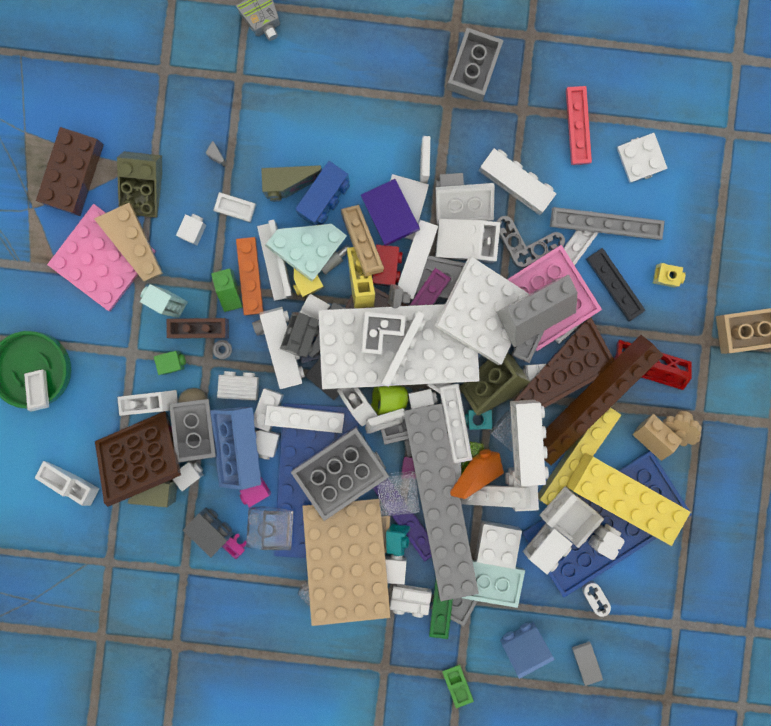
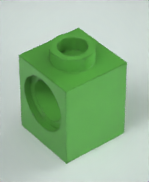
(170, 362)

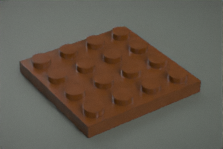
(136, 459)

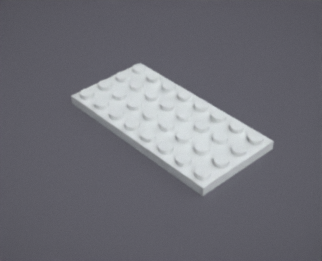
(432, 359)

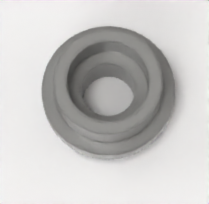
(216, 347)

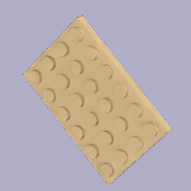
(346, 564)

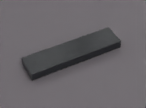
(615, 284)

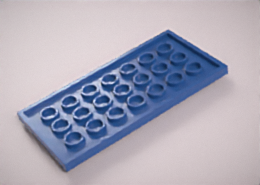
(297, 447)
(585, 562)

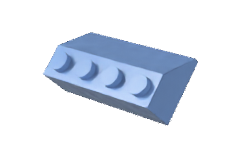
(236, 447)

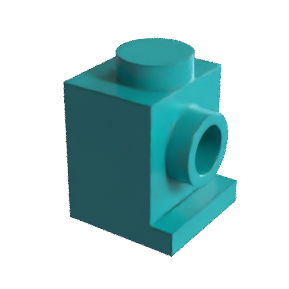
(397, 539)

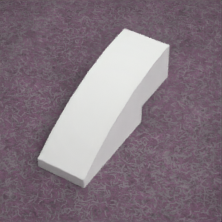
(67, 483)

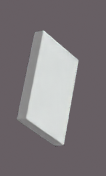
(414, 194)
(465, 202)

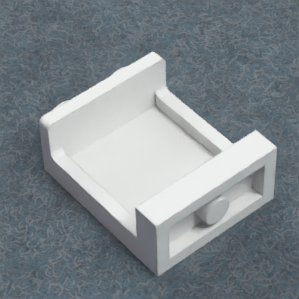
(572, 517)

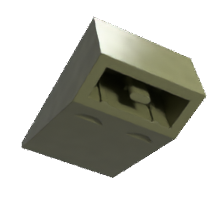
(140, 182)

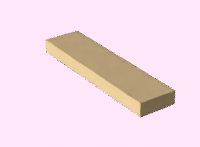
(362, 240)

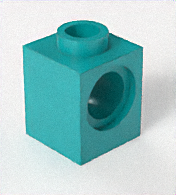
(486, 420)

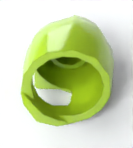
(390, 398)

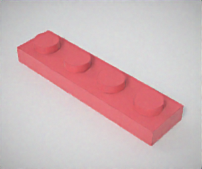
(578, 125)

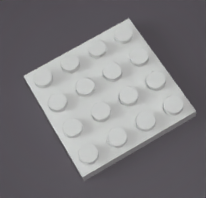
(472, 310)

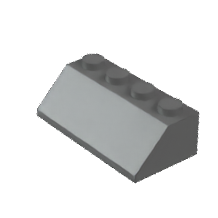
(539, 310)

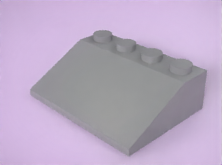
(339, 473)

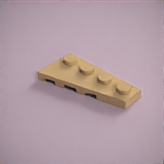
(128, 236)

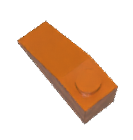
(478, 473)

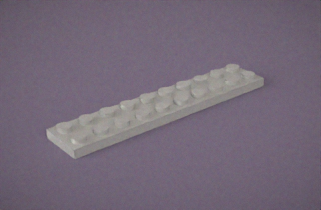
(441, 511)

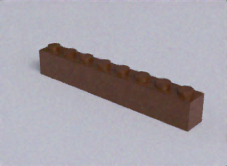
(599, 397)

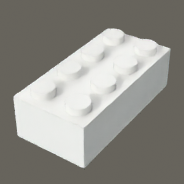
(528, 442)

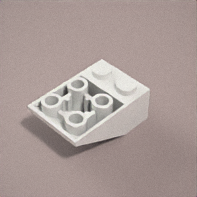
(468, 238)

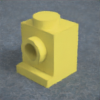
(662, 276)

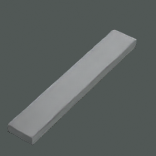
(607, 223)

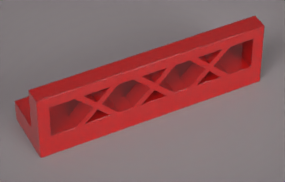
(664, 374)

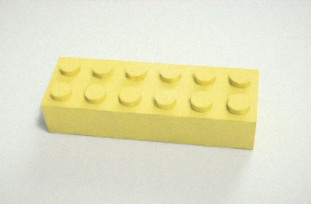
(628, 499)

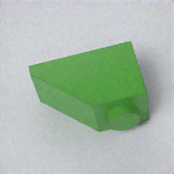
(227, 289)

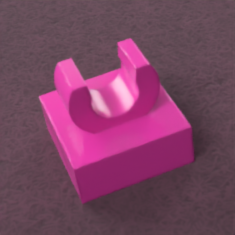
(233, 547)

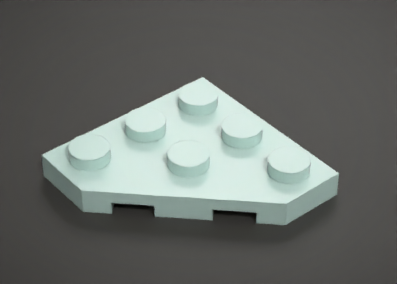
(306, 247)

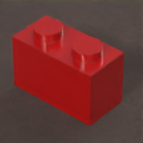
(390, 258)

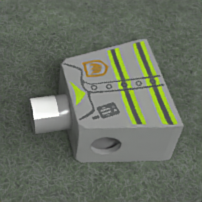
(260, 17)

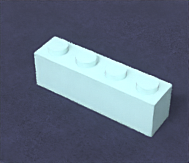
(163, 301)

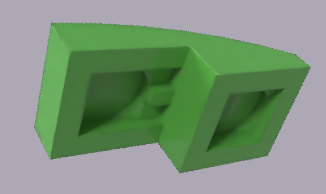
(458, 686)

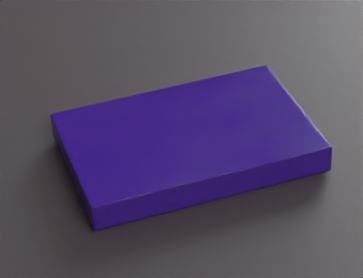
(390, 212)

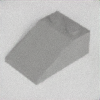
(192, 430)

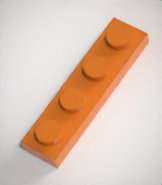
(249, 276)

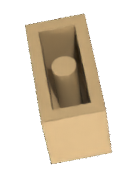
(657, 437)

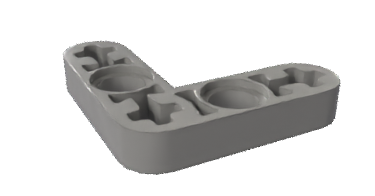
(521, 247)

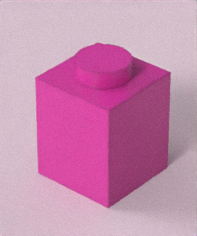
(254, 494)

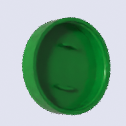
(28, 353)

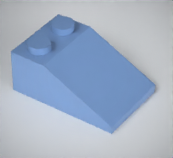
(526, 649)

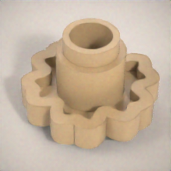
(684, 427)

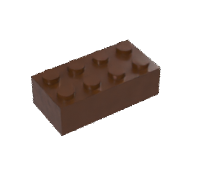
(70, 171)

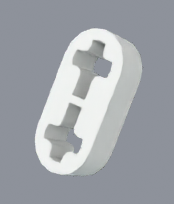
(593, 600)

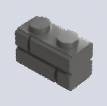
(300, 334)

